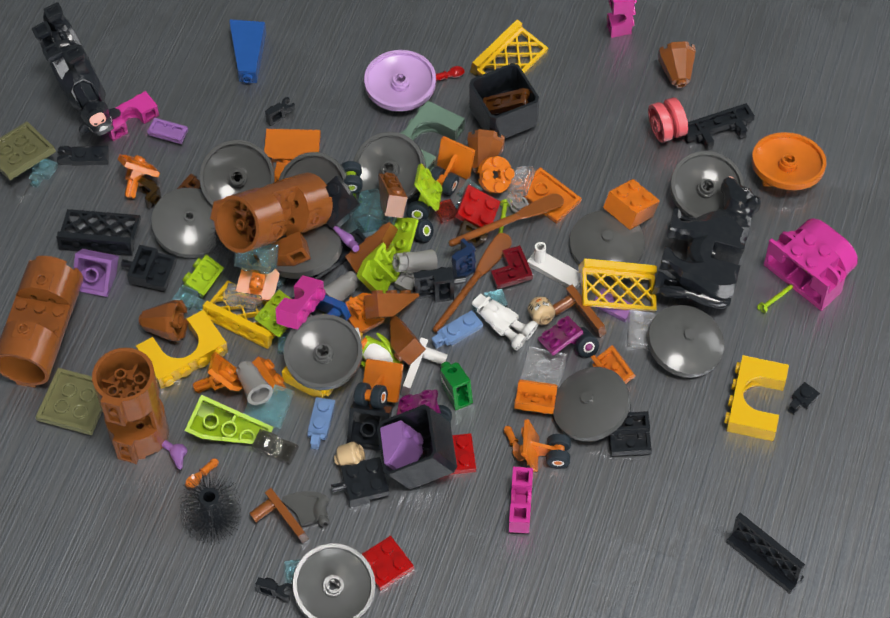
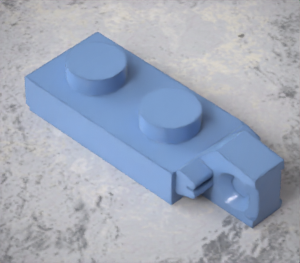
(457, 330)
(320, 421)

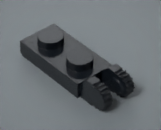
(83, 155)

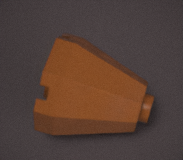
(677, 62)
(486, 145)
(166, 320)

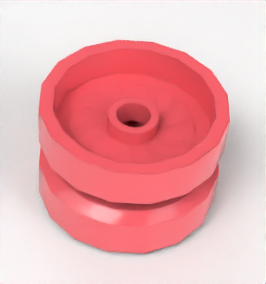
(668, 119)

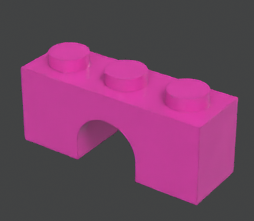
(621, 19)
(139, 107)
(307, 295)
(521, 500)

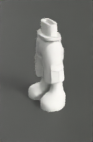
(502, 319)

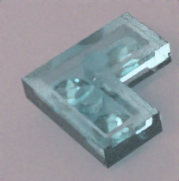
(275, 409)

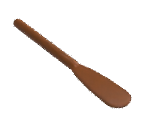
(536, 208)
(488, 260)

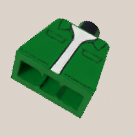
(453, 377)

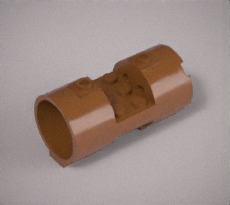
(269, 212)
(38, 320)
(130, 403)

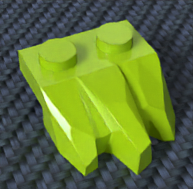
(377, 269)

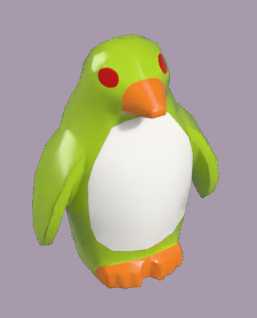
(378, 349)

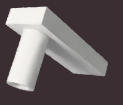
(553, 267)
(429, 354)

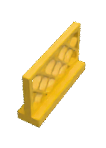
(501, 43)
(614, 270)
(237, 323)

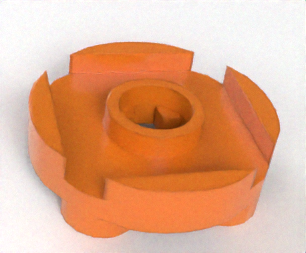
(504, 171)

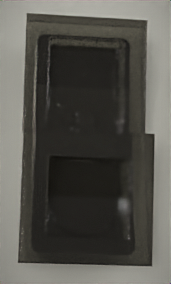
(275, 446)

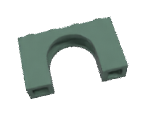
(434, 119)

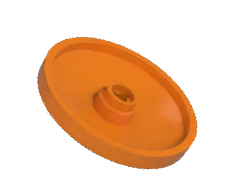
(788, 161)

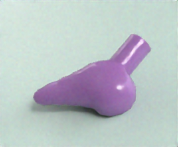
(347, 238)
(177, 452)

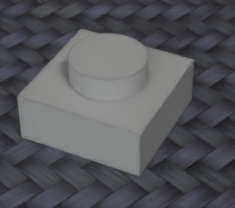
(405, 282)

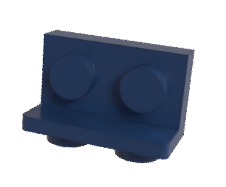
(464, 260)

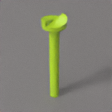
(505, 204)
(763, 306)

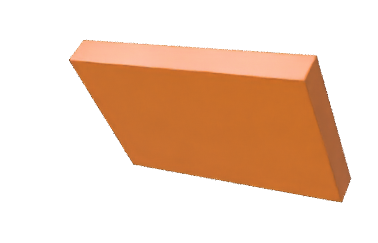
(290, 143)
(545, 184)

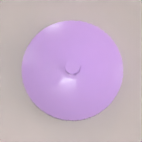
(400, 80)

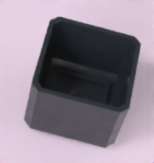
(497, 82)
(436, 438)

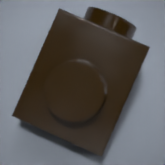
(151, 191)
(466, 227)

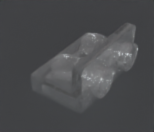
(240, 299)

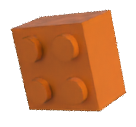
(631, 204)

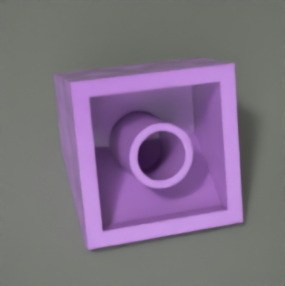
(97, 270)
(400, 444)

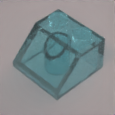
(369, 214)

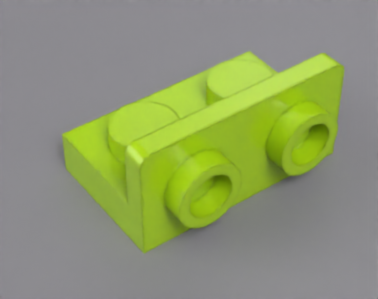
(203, 275)

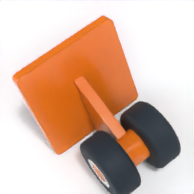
(457, 162)
(379, 384)
(554, 450)

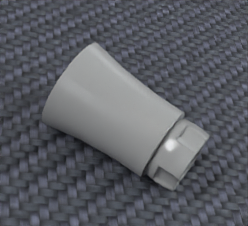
(415, 261)
(342, 286)
(253, 383)

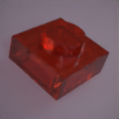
(446, 211)

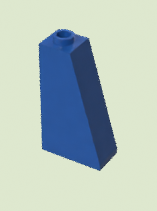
(248, 45)

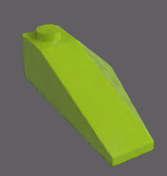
(221, 423)

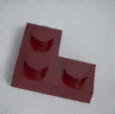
(515, 271)

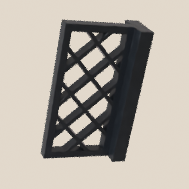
(98, 242)
(766, 554)

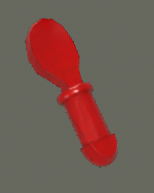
(454, 72)

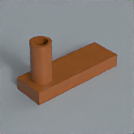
(574, 298)
(274, 502)

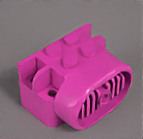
(812, 261)

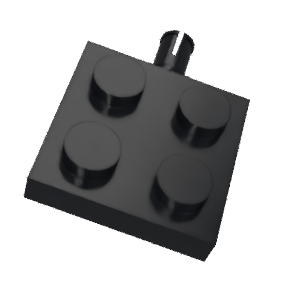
(343, 202)
(150, 268)
(436, 283)
(632, 435)
(362, 482)

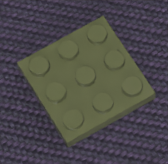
(22, 150)
(71, 402)

